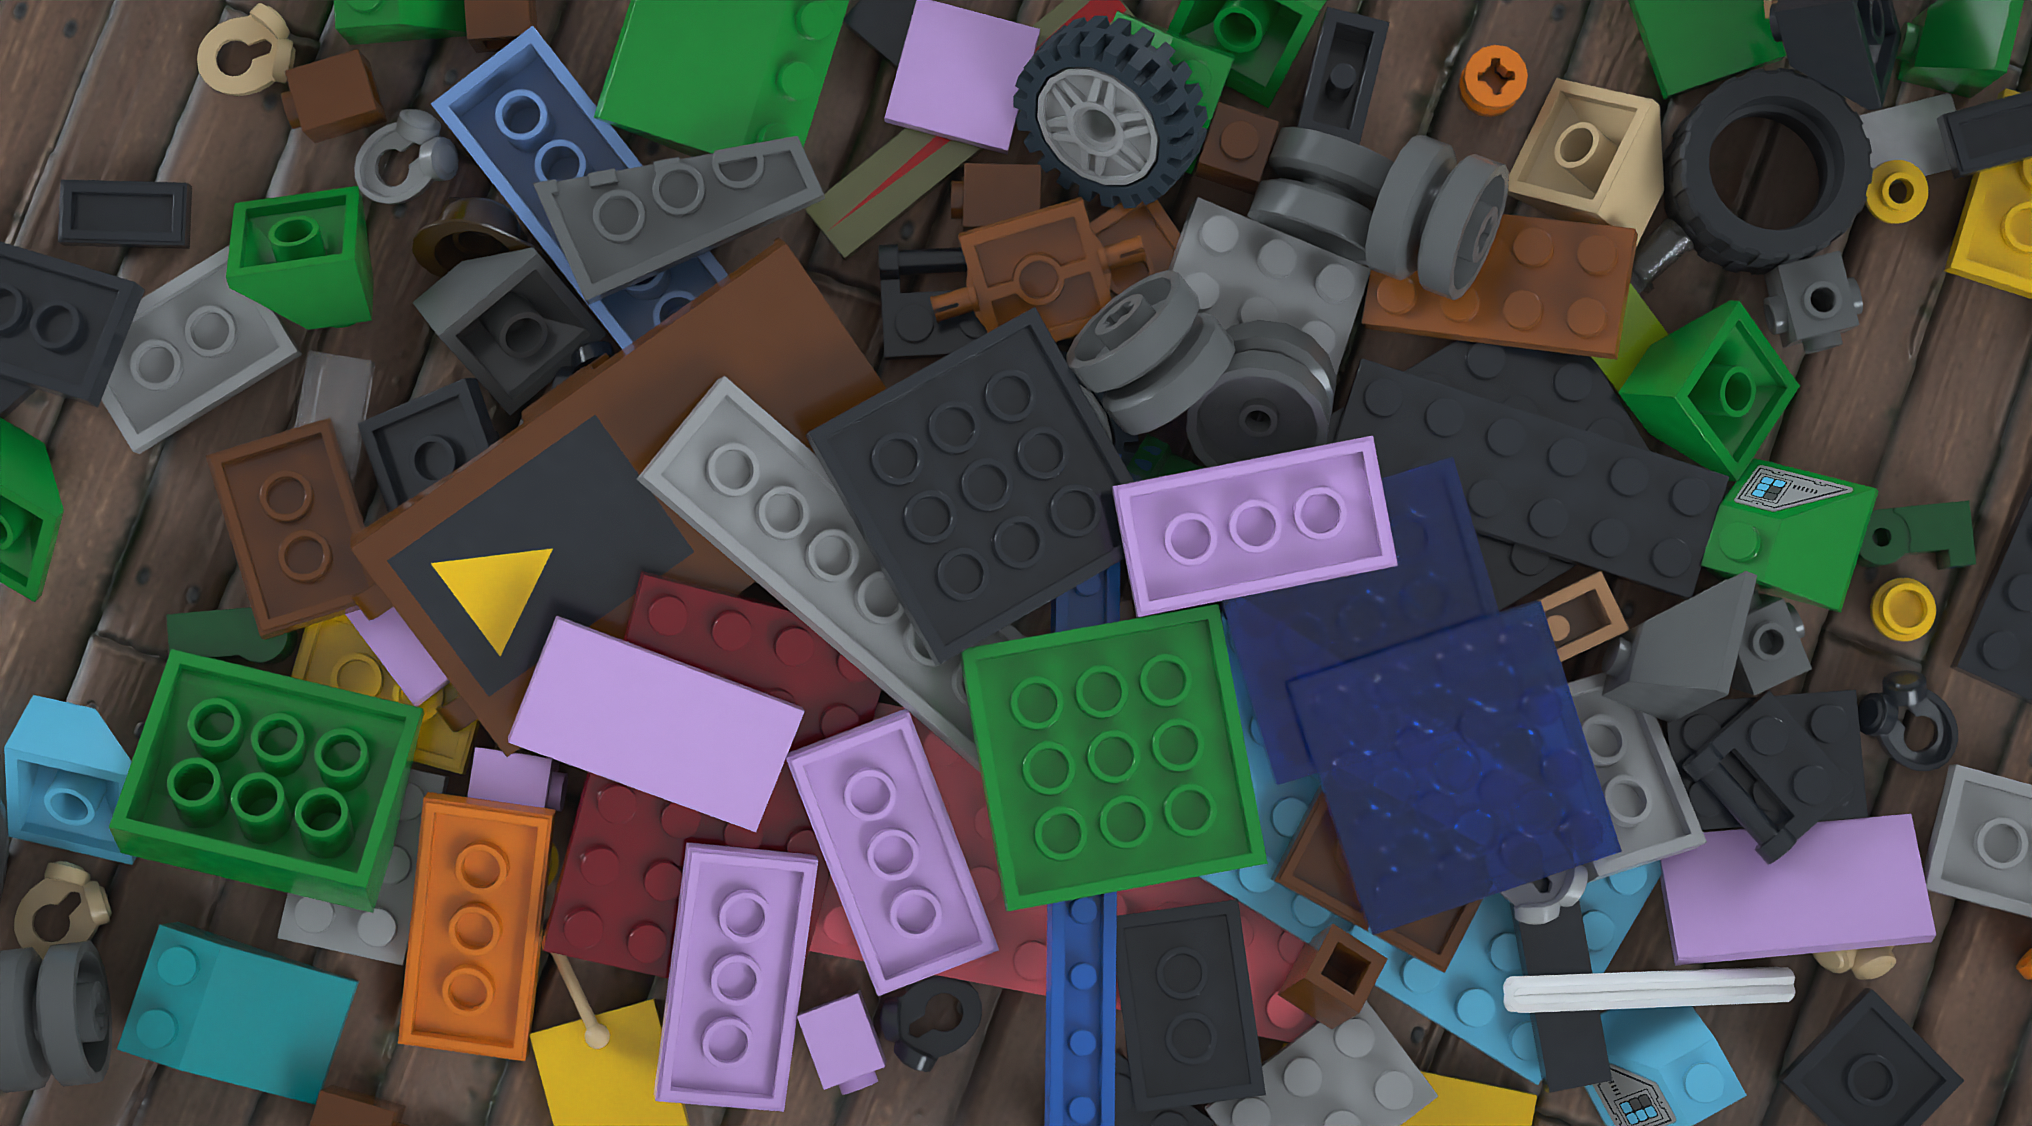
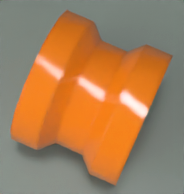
(1491, 94)

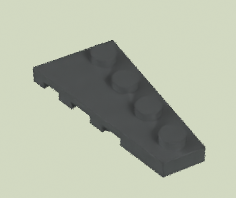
(665, 213)

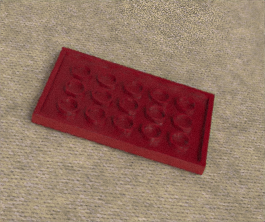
(628, 846)

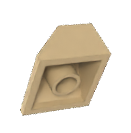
(1592, 158)

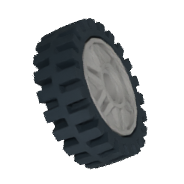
(1110, 111)

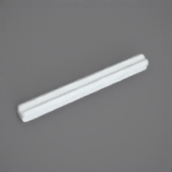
(1648, 989)

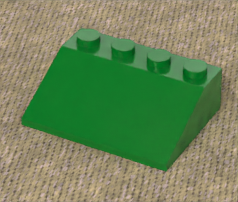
(720, 71)
(268, 781)

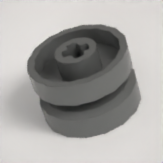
(1322, 191)
(1436, 216)
(1151, 353)
(1268, 398)
(54, 1017)

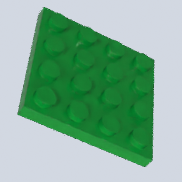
(1112, 757)

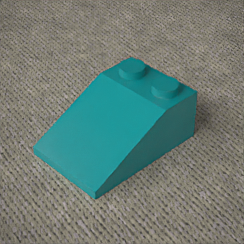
(237, 1013)

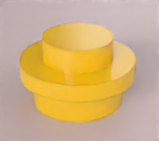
(1903, 609)

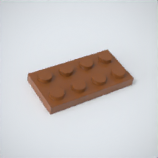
(1538, 290)

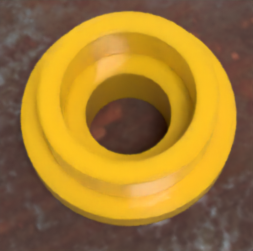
(1878, 196)

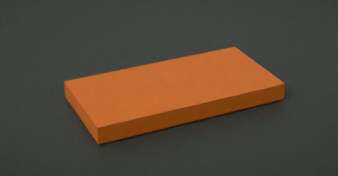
(476, 926)

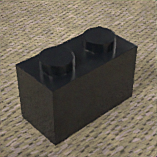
(1342, 74)

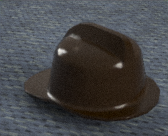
(470, 231)

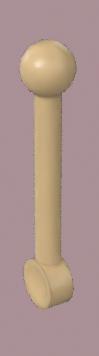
(596, 1034)

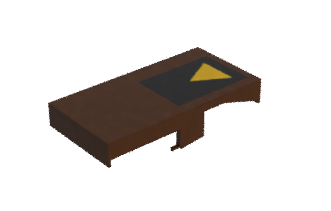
(556, 505)

